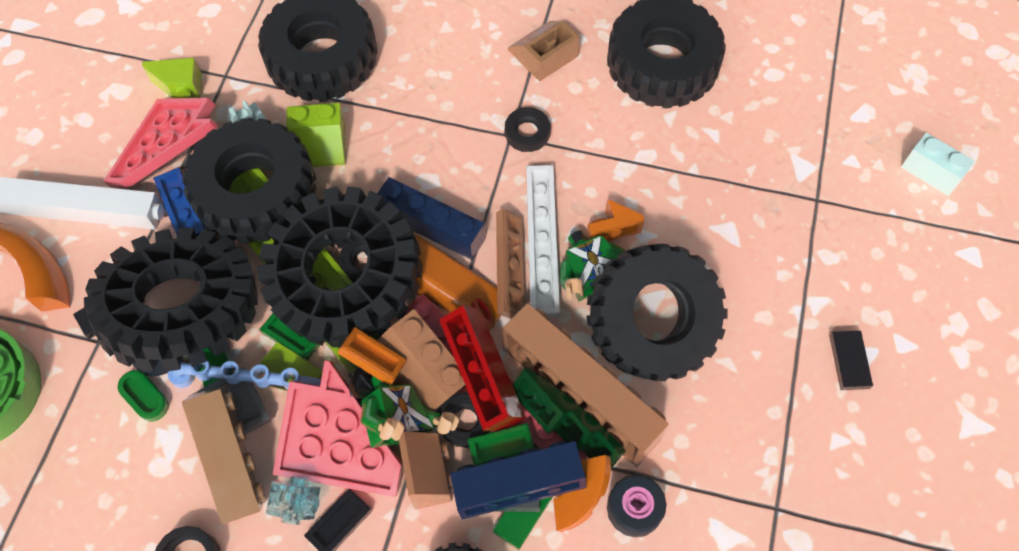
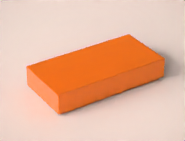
(372, 356)

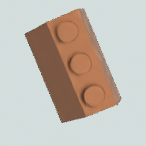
(428, 365)

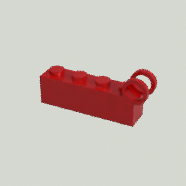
(482, 366)

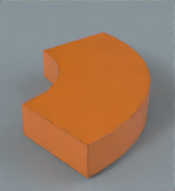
(577, 506)

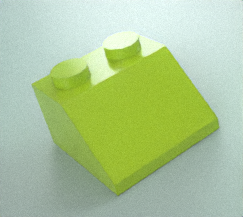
(321, 131)

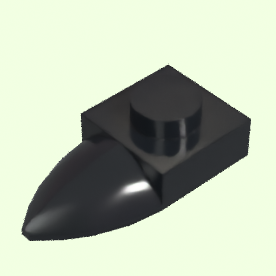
(360, 383)

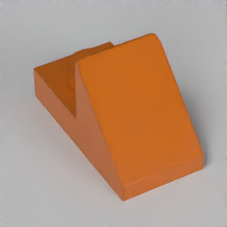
(619, 223)

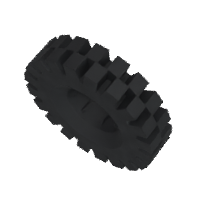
(366, 303)
(151, 334)

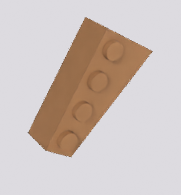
(224, 453)

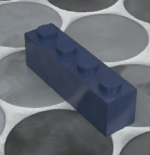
(435, 219)
(517, 479)

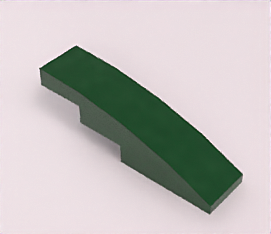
(561, 414)

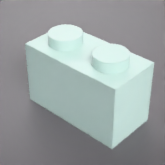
(937, 164)

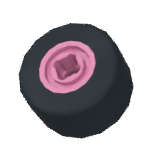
(628, 513)

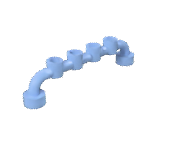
(186, 376)

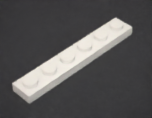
(542, 240)

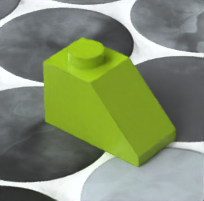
(175, 77)

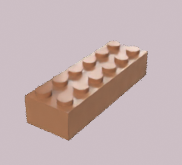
(572, 369)

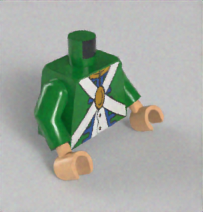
(584, 263)
(398, 409)

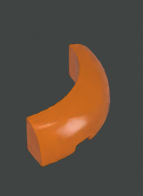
(42, 275)

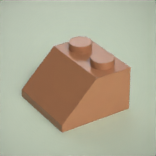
(425, 469)

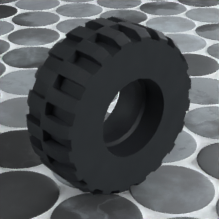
(321, 73)
(658, 79)
(233, 151)
(698, 320)

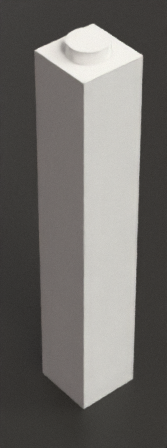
(80, 203)

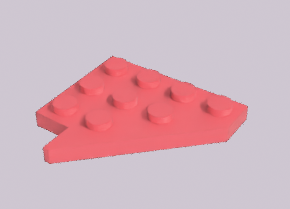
(163, 134)
(328, 443)

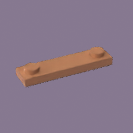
(509, 264)

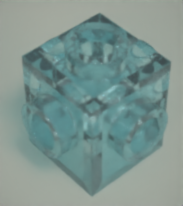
(293, 500)

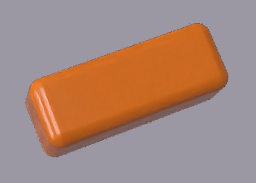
(452, 283)

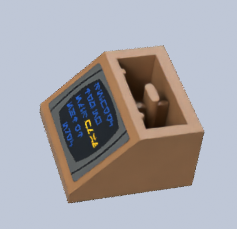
(546, 49)

